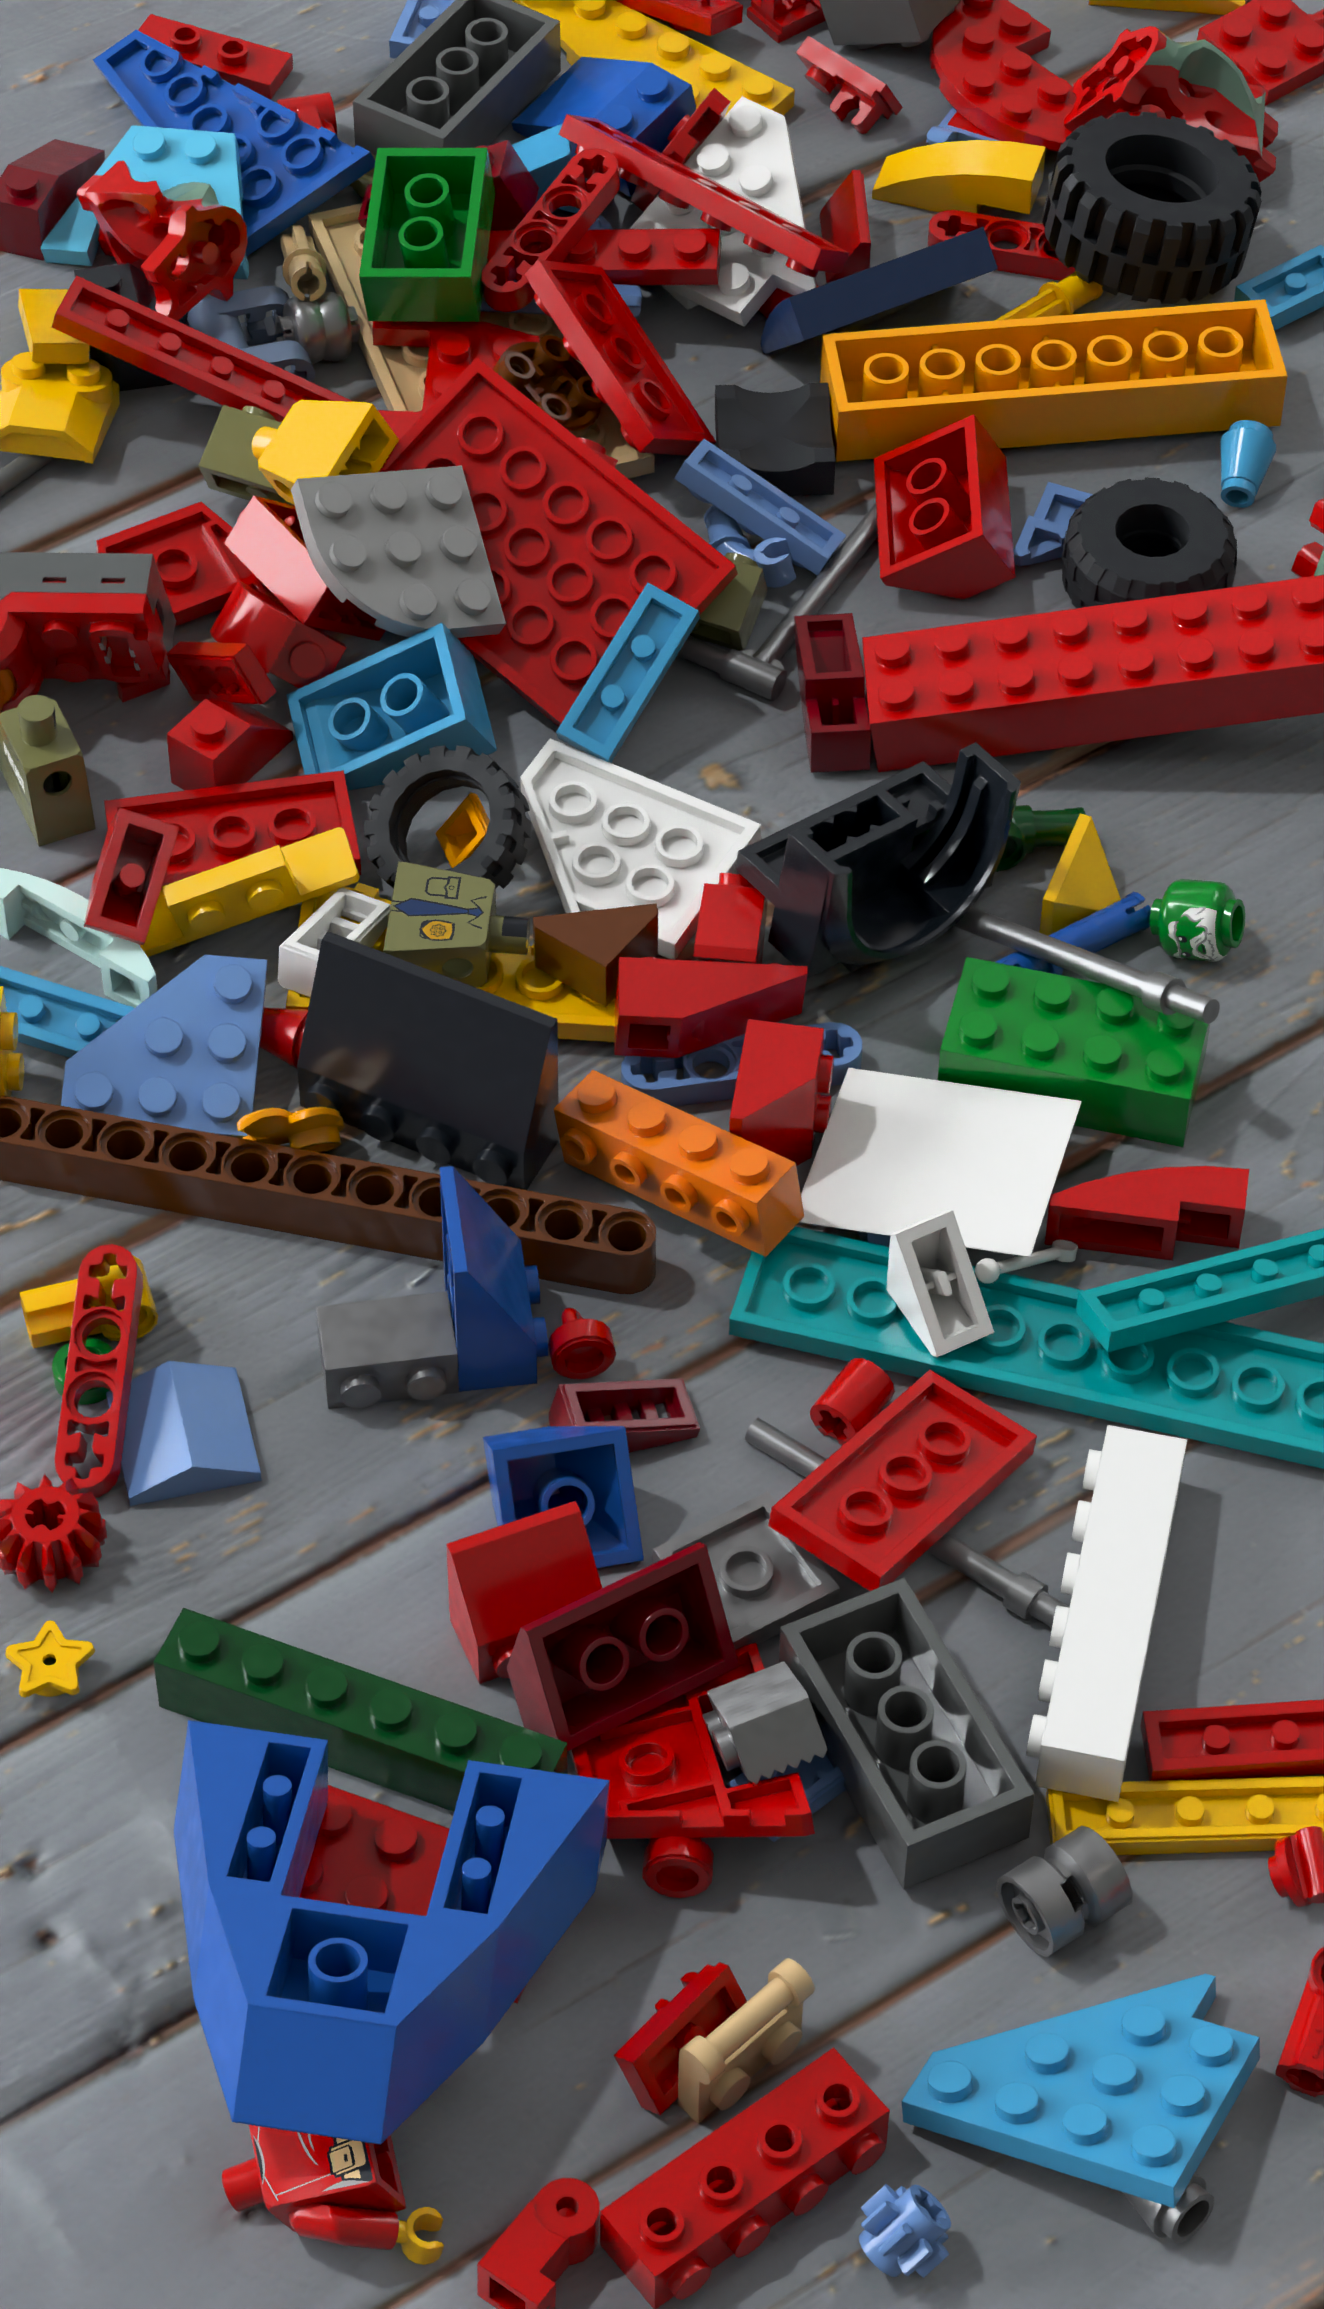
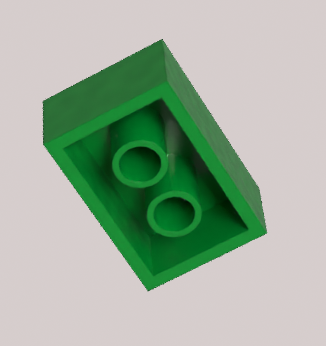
(427, 234)

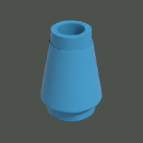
(1245, 458)

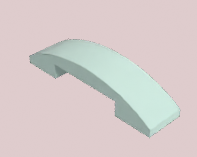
(61, 918)

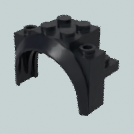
(848, 873)

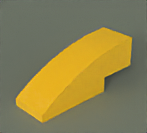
(963, 176)

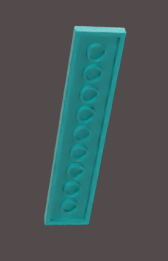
(1203, 1384)

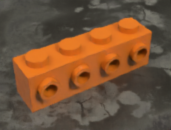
(679, 1162)

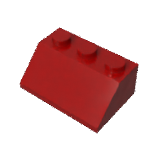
(945, 513)

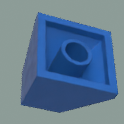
(569, 1464)

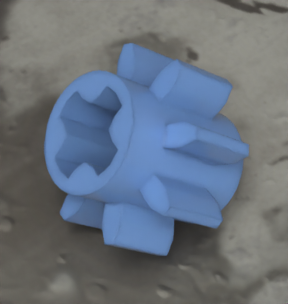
(904, 2231)

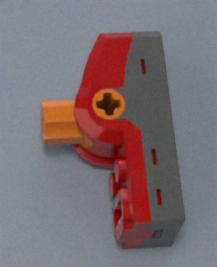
(80, 620)

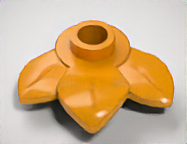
(306, 1129)

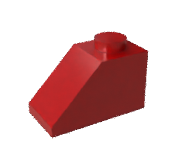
(222, 745)
(130, 875)
(731, 921)

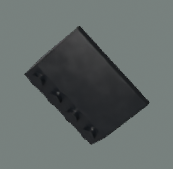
(430, 1063)

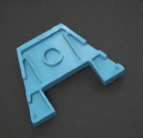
(160, 156)

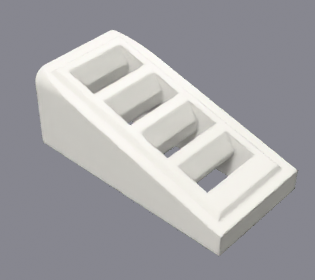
(301, 950)

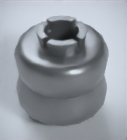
(320, 326)

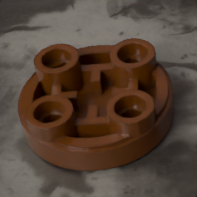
(552, 381)

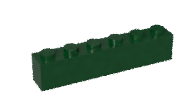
(370, 1722)

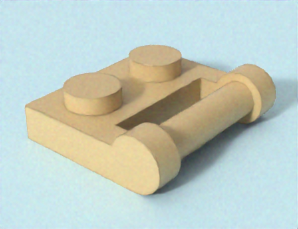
(761, 2031)

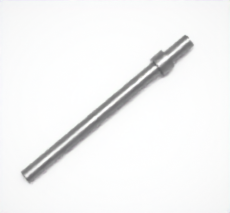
(1158, 990)
(1020, 1592)

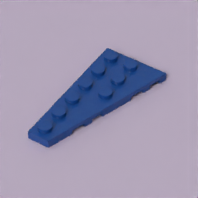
(283, 161)

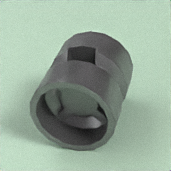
(1059, 1894)

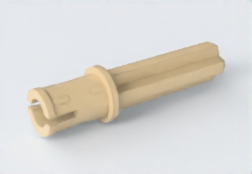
(303, 265)

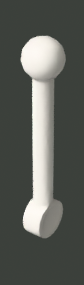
(988, 1269)

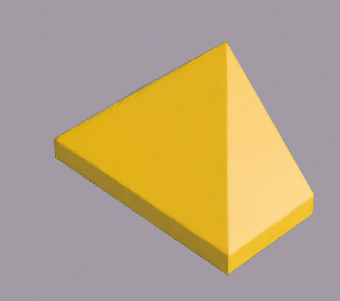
(1080, 881)

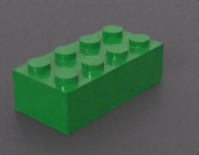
(1075, 1043)

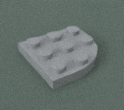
(402, 548)

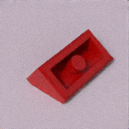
(847, 225)

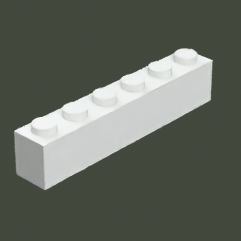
(1110, 1613)

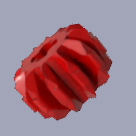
(50, 1533)

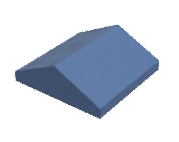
(186, 1433)

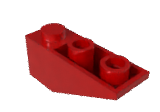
(689, 1005)

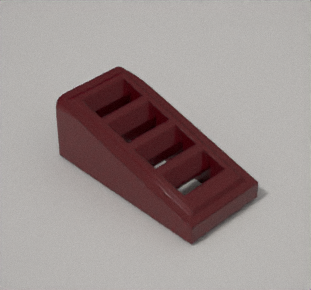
(589, 1402)

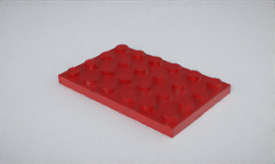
(560, 535)

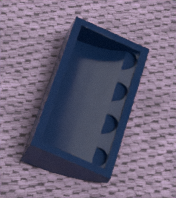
(878, 289)

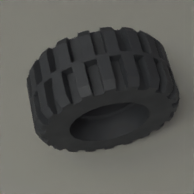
(1151, 207)

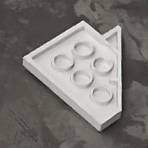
(755, 159)
(629, 839)

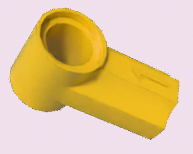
(51, 1308)

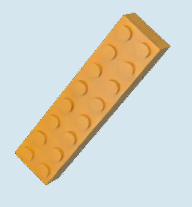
(1056, 377)

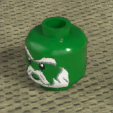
(1198, 920)

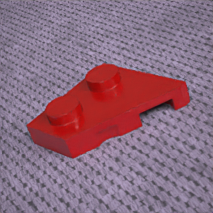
(686, 139)

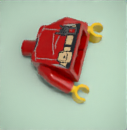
(332, 2191)

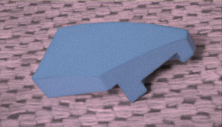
(1045, 532)

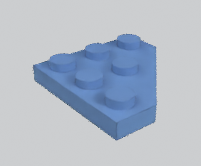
(181, 1053)

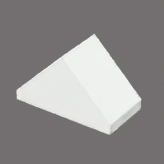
(936, 1284)

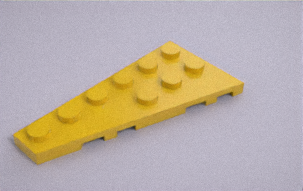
(620, 33)

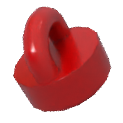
(581, 1346)
(678, 1866)

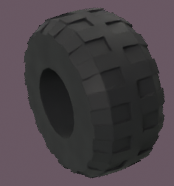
(1146, 544)

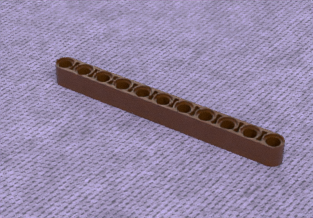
(310, 1193)

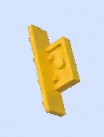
(250, 889)

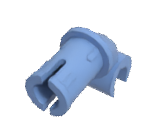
(770, 554)

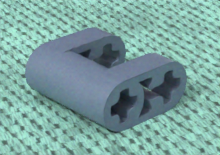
(221, 321)

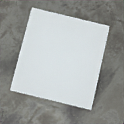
(928, 1146)

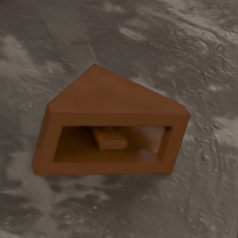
(587, 945)

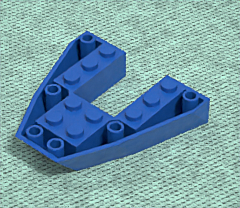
(348, 2010)

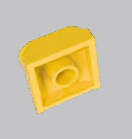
(56, 408)

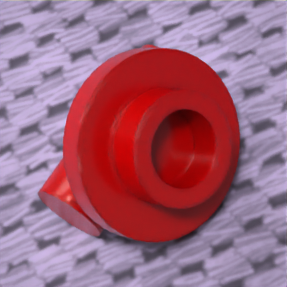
(1299, 1866)

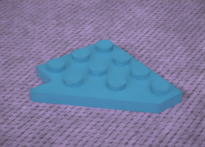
(1098, 2092)

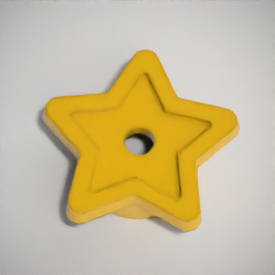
(55, 1678)

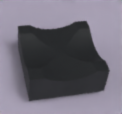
(779, 435)

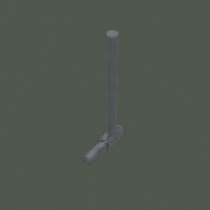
(762, 669)

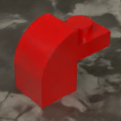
(277, 637)

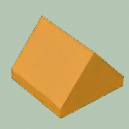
(463, 830)

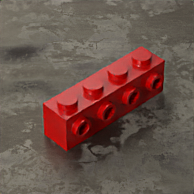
(745, 2179)

